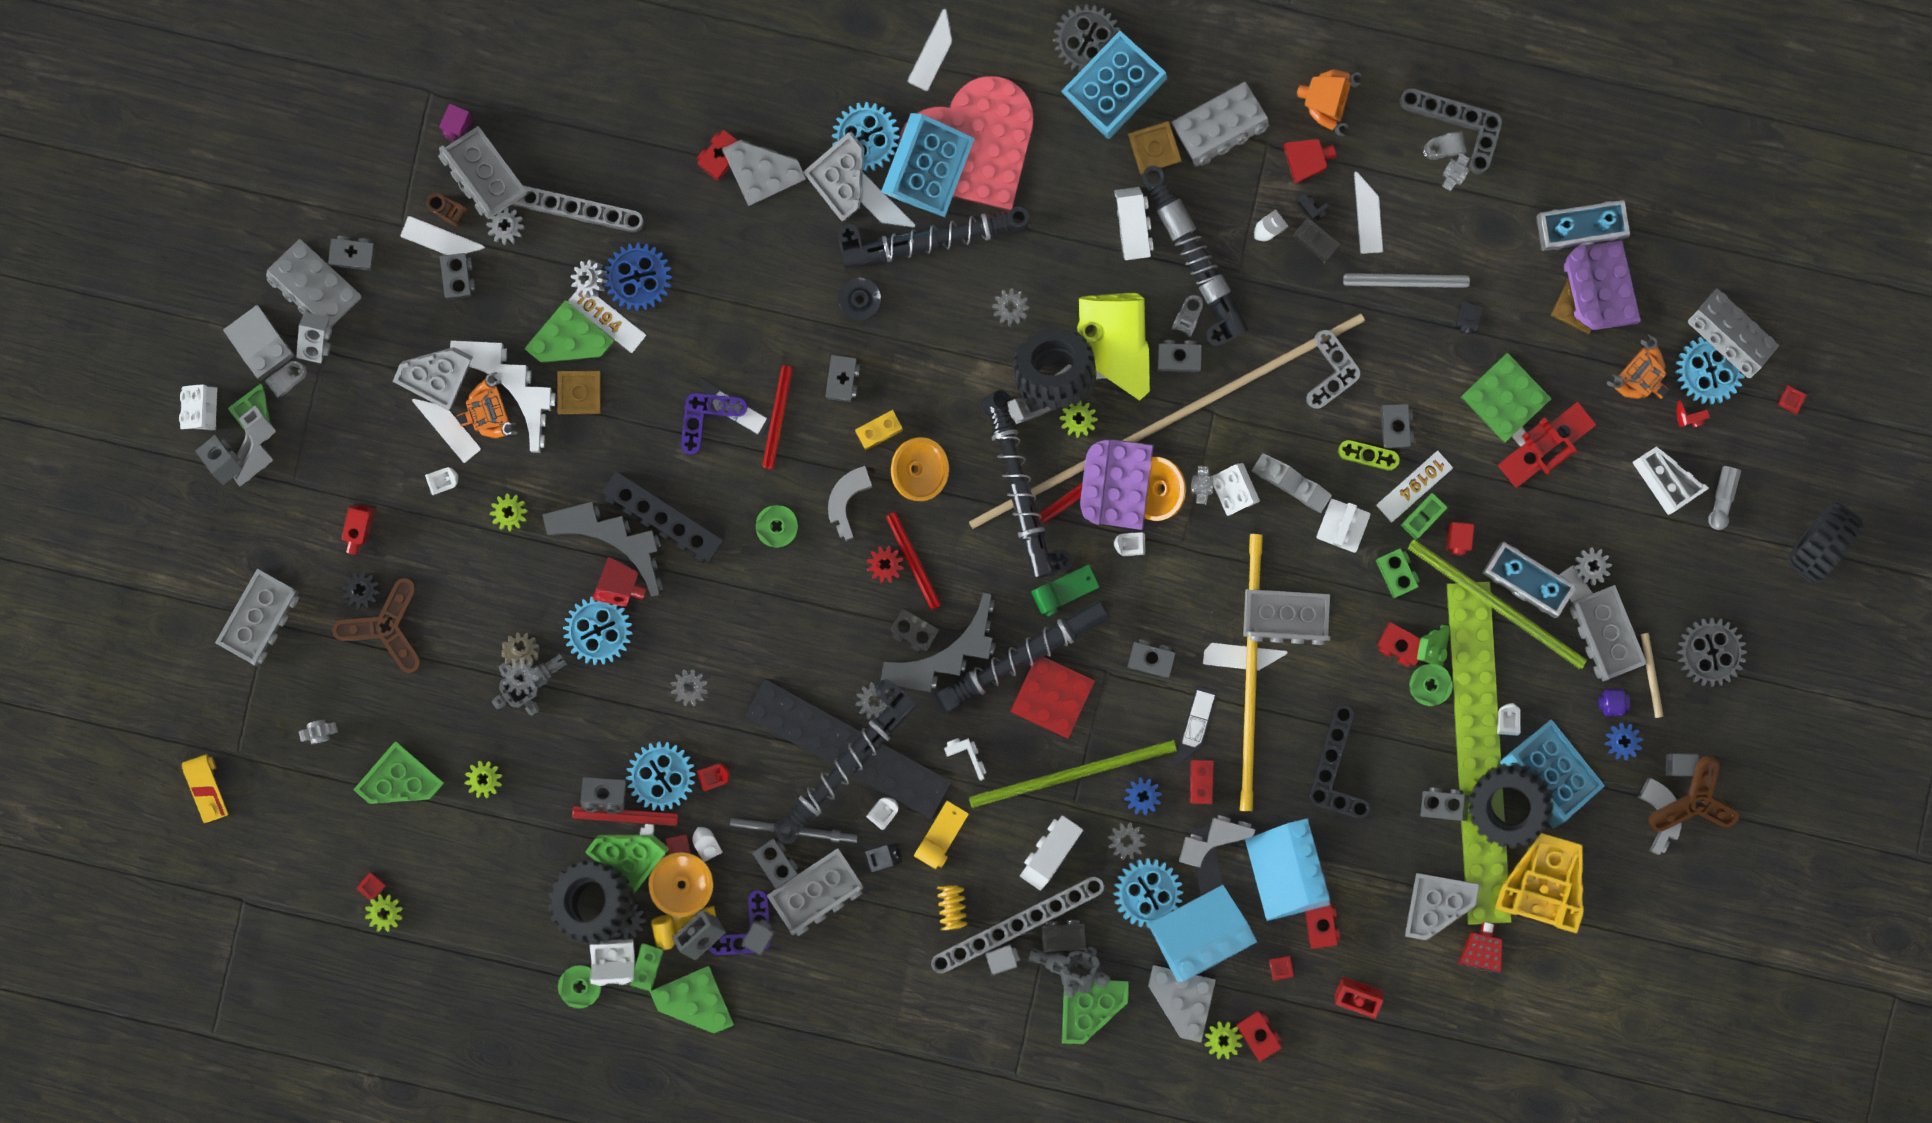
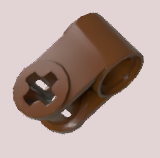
(447, 209)

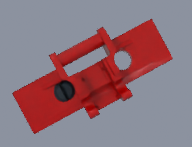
(1542, 439)

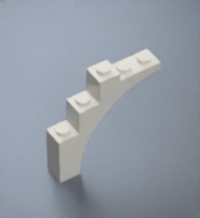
(532, 400)

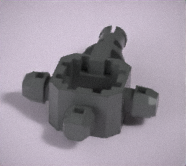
(544, 673)
(1063, 965)

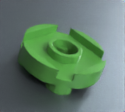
(764, 526)
(1419, 689)
(569, 993)

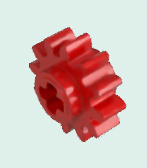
(885, 573)

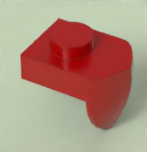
(1695, 419)
(713, 776)

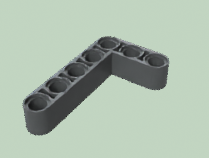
(1459, 119)

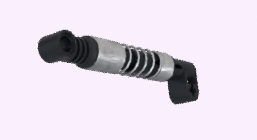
(1181, 226)

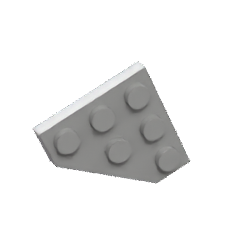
(761, 170)
(839, 176)
(435, 375)
(1437, 904)
(1183, 1002)

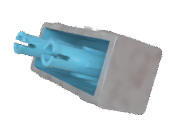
(1583, 225)
(1529, 580)

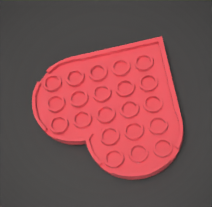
(1001, 123)

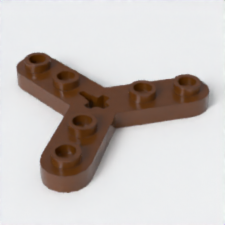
(393, 640)
(1701, 789)

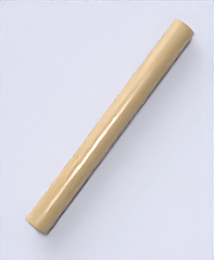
(1651, 672)

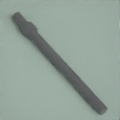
(834, 835)

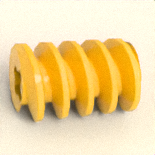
(952, 907)

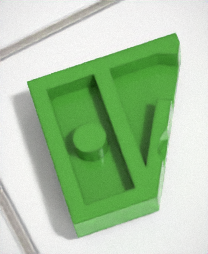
(254, 398)
(1434, 646)

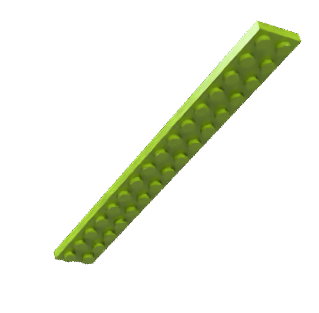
(1477, 740)

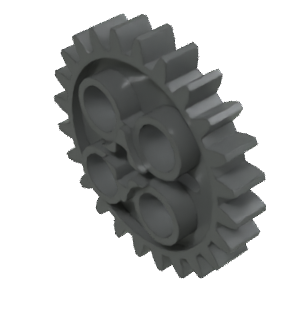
(1070, 30)
(1730, 647)

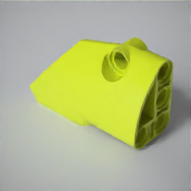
(1118, 339)

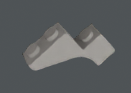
(251, 453)
(1292, 482)
(1220, 833)

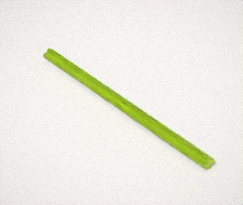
(1495, 602)
(1070, 774)

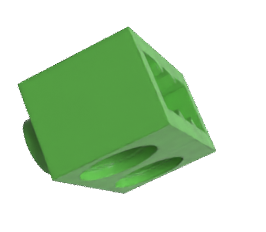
(1424, 516)
(1392, 575)
(647, 966)

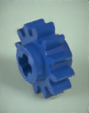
(1619, 748)
(1139, 789)

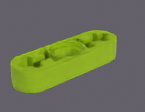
(1354, 446)

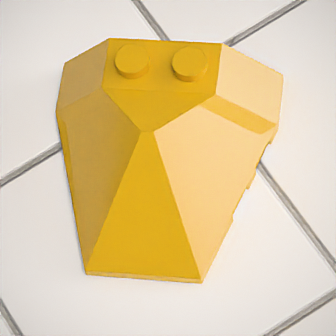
(1546, 884)

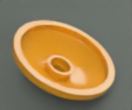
(929, 473)
(1164, 504)
(665, 880)

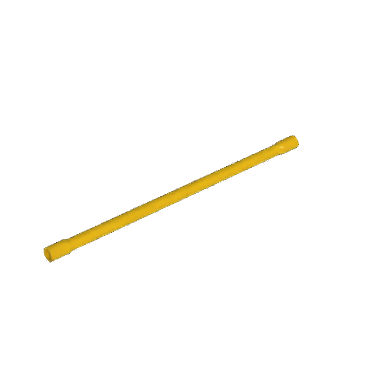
(1246, 795)

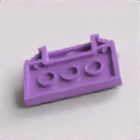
(1602, 286)
(1116, 483)

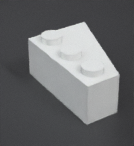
(1134, 223)
(1667, 480)
(1051, 852)

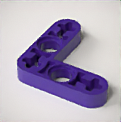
(699, 415)
(723, 951)

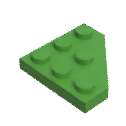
(568, 337)
(398, 778)
(630, 854)
(694, 1001)
(1090, 1011)

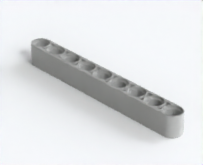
(581, 212)
(1029, 924)

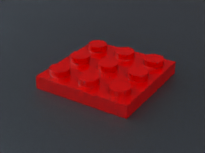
(1052, 696)

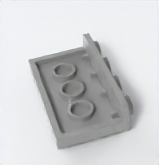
(1221, 124)
(482, 173)
(312, 283)
(1733, 333)
(1286, 616)
(257, 617)
(1607, 633)
(816, 892)

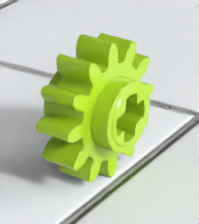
(1071, 424)
(501, 516)
(475, 779)
(378, 919)
(1214, 1040)

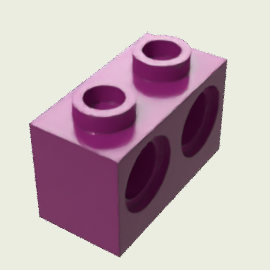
(455, 122)

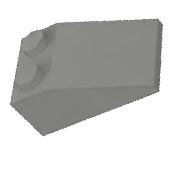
(258, 343)

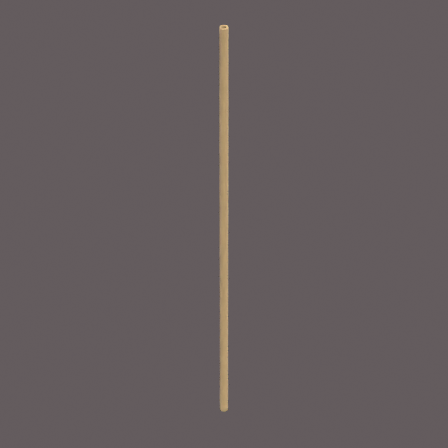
(1178, 415)

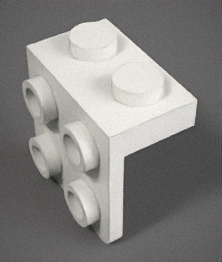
(956, 746)
(612, 962)

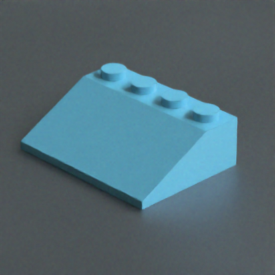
(1114, 84)
(927, 164)
(1562, 768)
(1287, 870)
(1202, 933)

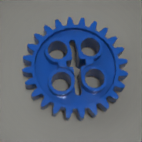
(633, 258)

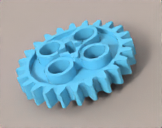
(857, 119)
(1691, 375)
(605, 649)
(644, 787)
(1132, 903)

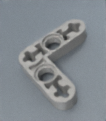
(1339, 367)

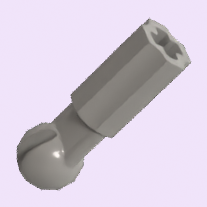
(1724, 497)

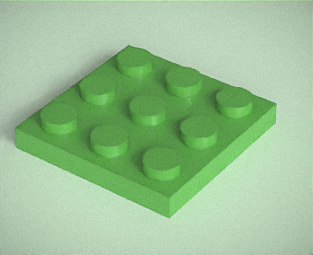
(1506, 397)

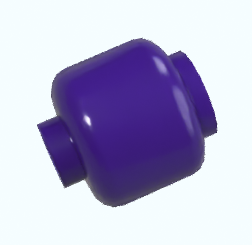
(1614, 702)

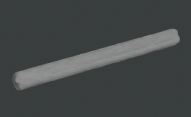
(1406, 280)

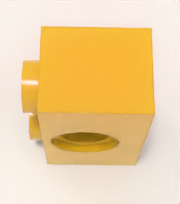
(879, 430)

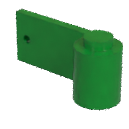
(1064, 590)

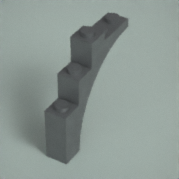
(584, 521)
(973, 643)

